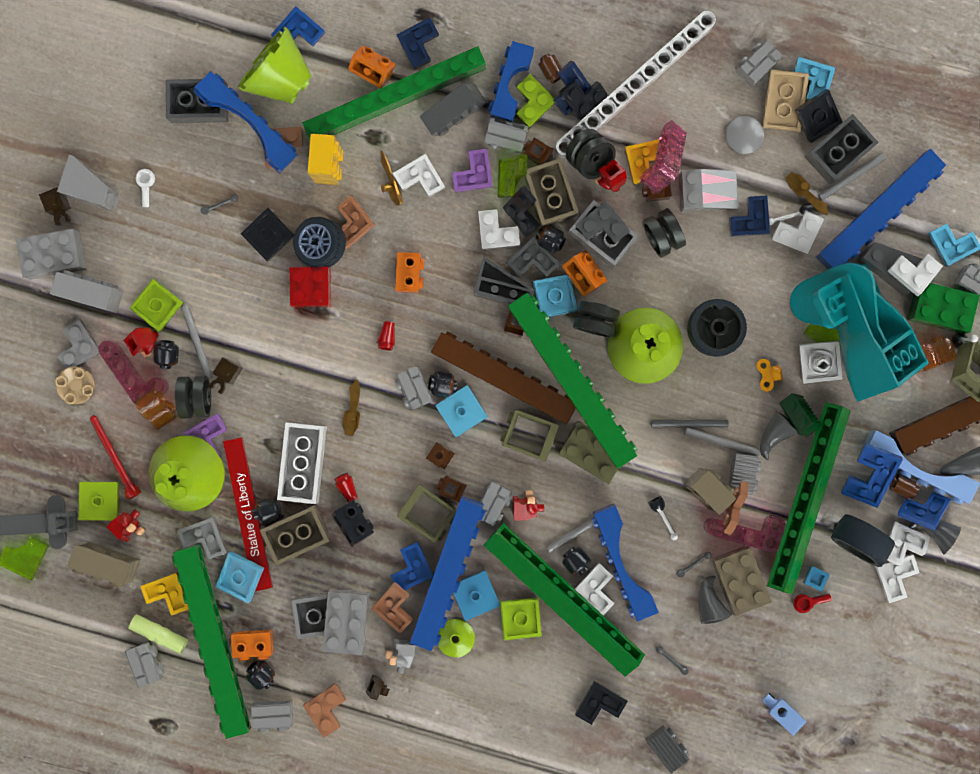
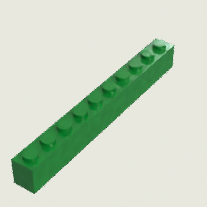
(397, 94)
(572, 380)
(808, 498)
(564, 600)
(212, 641)

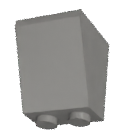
(86, 186)

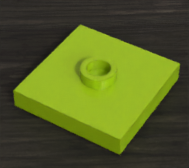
(156, 305)
(98, 500)
(520, 618)

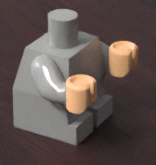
(402, 655)

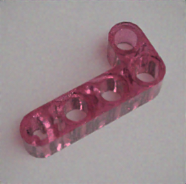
(667, 158)
(128, 371)
(742, 532)

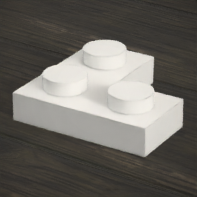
(420, 171)
(493, 236)
(801, 237)
(917, 277)
(906, 539)
(892, 575)
(591, 588)

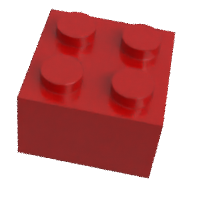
(310, 287)

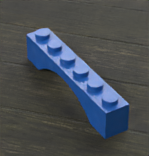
(217, 94)
(610, 526)

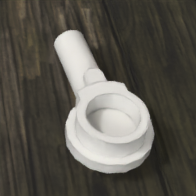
(145, 179)

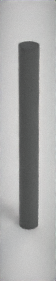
(689, 423)

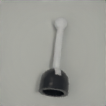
(806, 207)
(963, 339)
(658, 505)

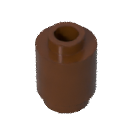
(550, 66)
(904, 486)

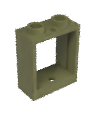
(962, 375)
(548, 440)
(411, 502)

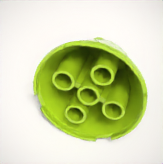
(277, 70)
(630, 352)
(186, 473)

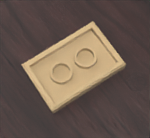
(784, 94)

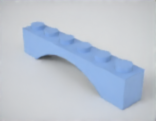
(956, 485)

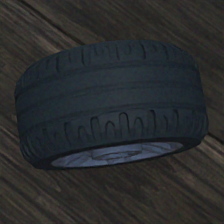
(319, 242)

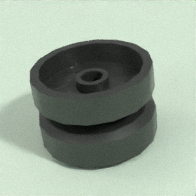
(589, 153)
(664, 232)
(596, 318)
(193, 397)

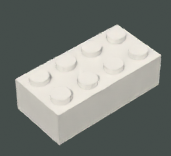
(301, 463)

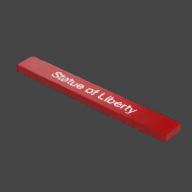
(245, 502)

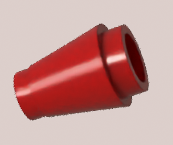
(387, 336)
(346, 486)

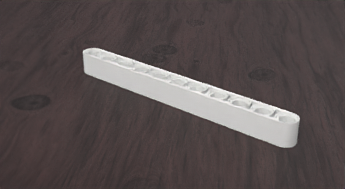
(641, 78)

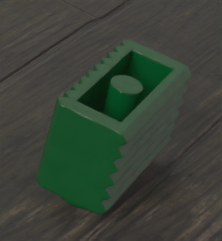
(800, 414)

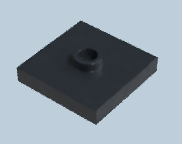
(818, 115)
(267, 234)

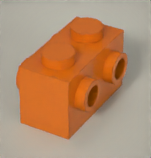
(371, 66)
(405, 273)
(584, 273)
(252, 644)

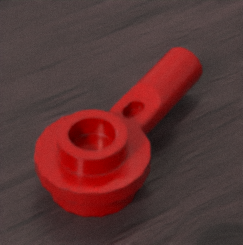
(804, 603)

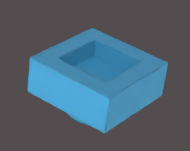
(816, 578)

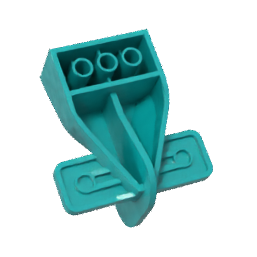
(873, 336)

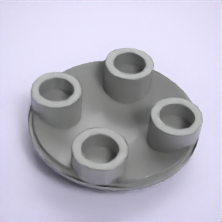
(745, 135)

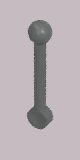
(205, 210)
(707, 555)
(684, 670)

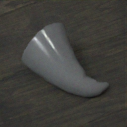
(776, 431)
(965, 464)
(943, 536)
(710, 607)

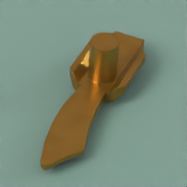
(392, 186)
(801, 187)
(352, 416)

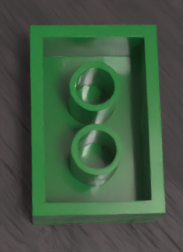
(944, 308)

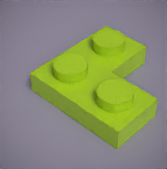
(538, 101)

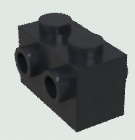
(351, 524)

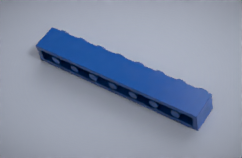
(882, 209)
(447, 572)

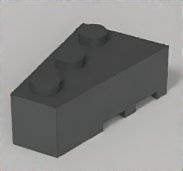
(453, 109)

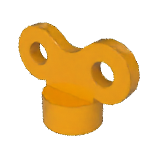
(769, 374)

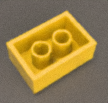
(325, 159)

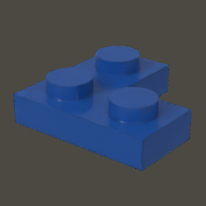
(302, 25)
(928, 514)
(417, 570)

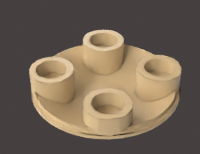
(75, 385)

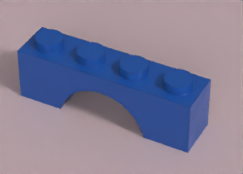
(518, 60)

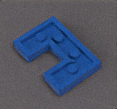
(885, 468)

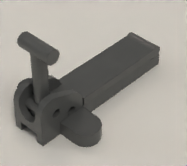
(55, 522)

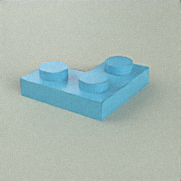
(819, 76)
(951, 249)

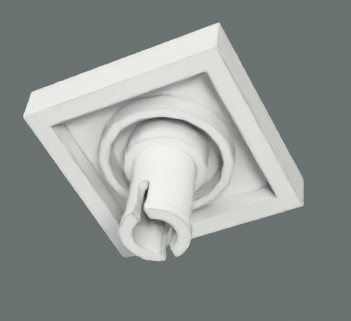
(820, 362)

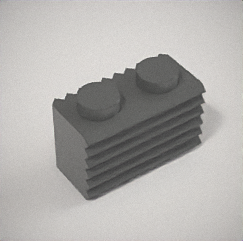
(667, 749)

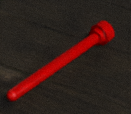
(131, 490)

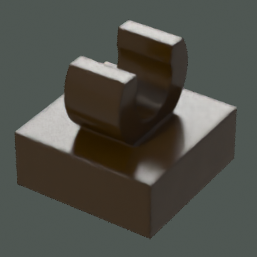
(376, 687)

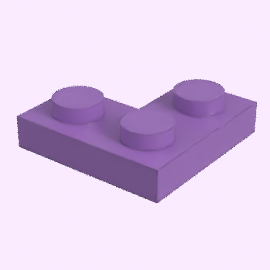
(478, 177)
(209, 429)

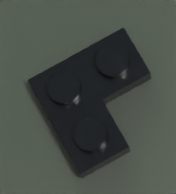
(582, 102)
(518, 210)
(597, 698)

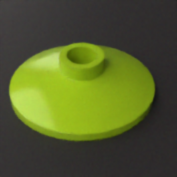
(458, 628)

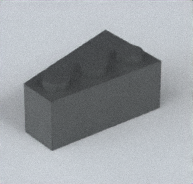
(881, 258)
(498, 284)

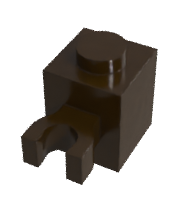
(55, 205)
(226, 373)

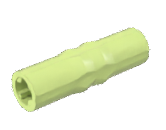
(158, 634)

